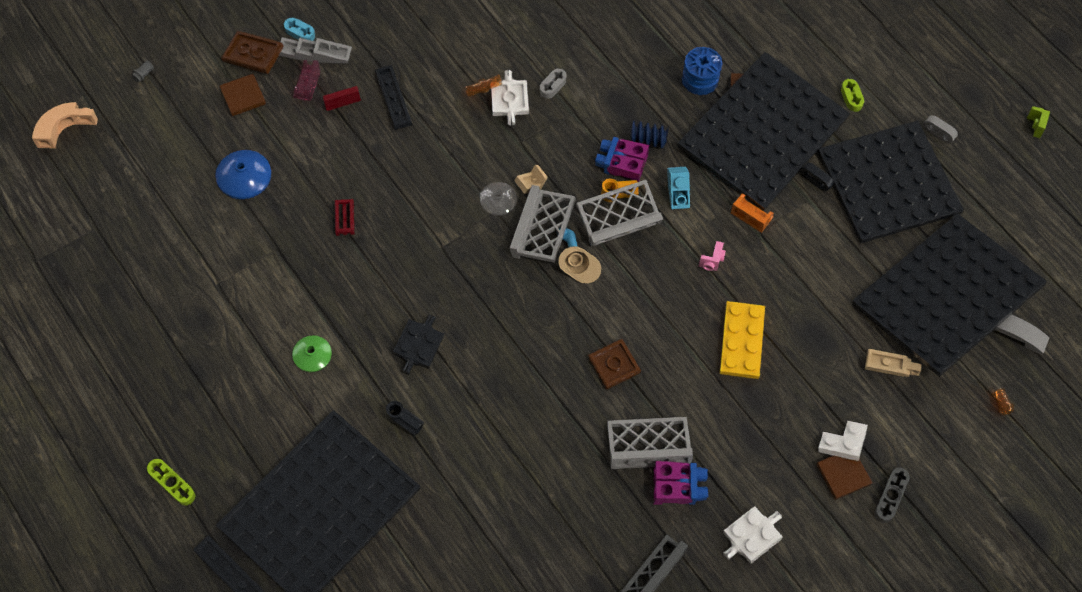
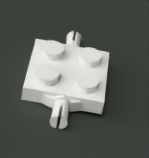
(510, 98)
(752, 535)

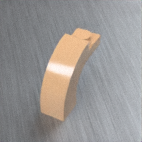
(59, 118)

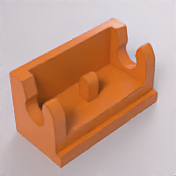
(751, 214)

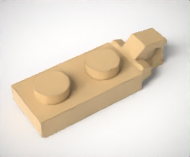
(891, 363)

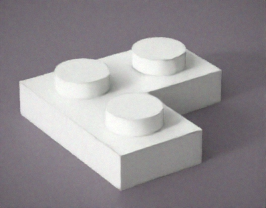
(845, 446)

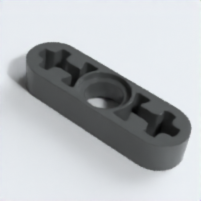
(881, 505)

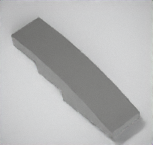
(321, 50)

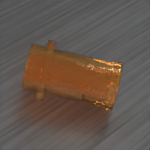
(1003, 401)

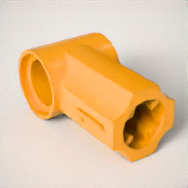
(613, 185)

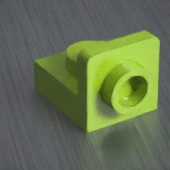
(1040, 120)

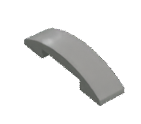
(1024, 332)

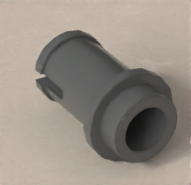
(139, 74)

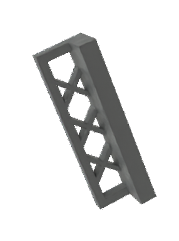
(663, 571)

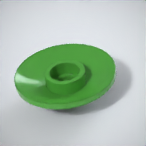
(312, 361)

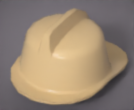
(580, 264)

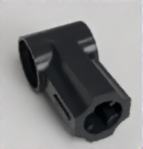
(404, 419)

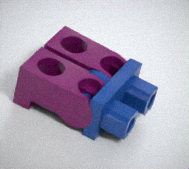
(623, 158)
(678, 483)

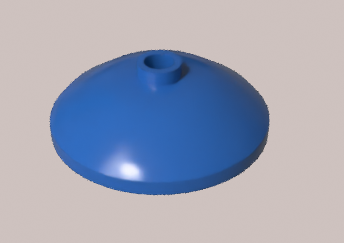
(243, 182)

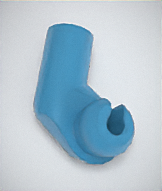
(569, 237)

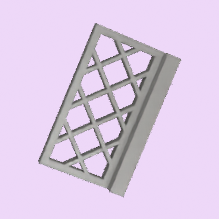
(527, 224)
(623, 228)
(646, 458)

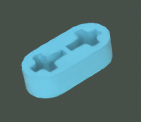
(300, 29)

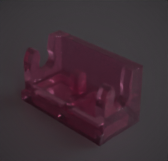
(307, 80)

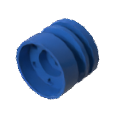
(701, 70)

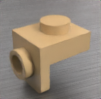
(535, 177)

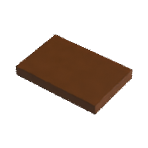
(252, 52)

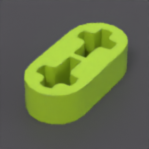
(856, 94)

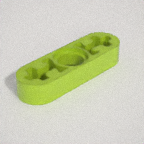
(165, 468)

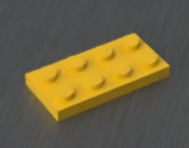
(742, 340)

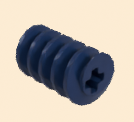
(649, 134)

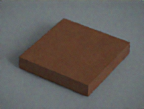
(242, 94)
(614, 364)
(843, 475)

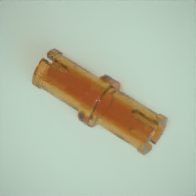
(483, 85)

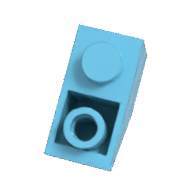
(679, 187)

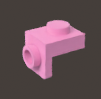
(711, 263)

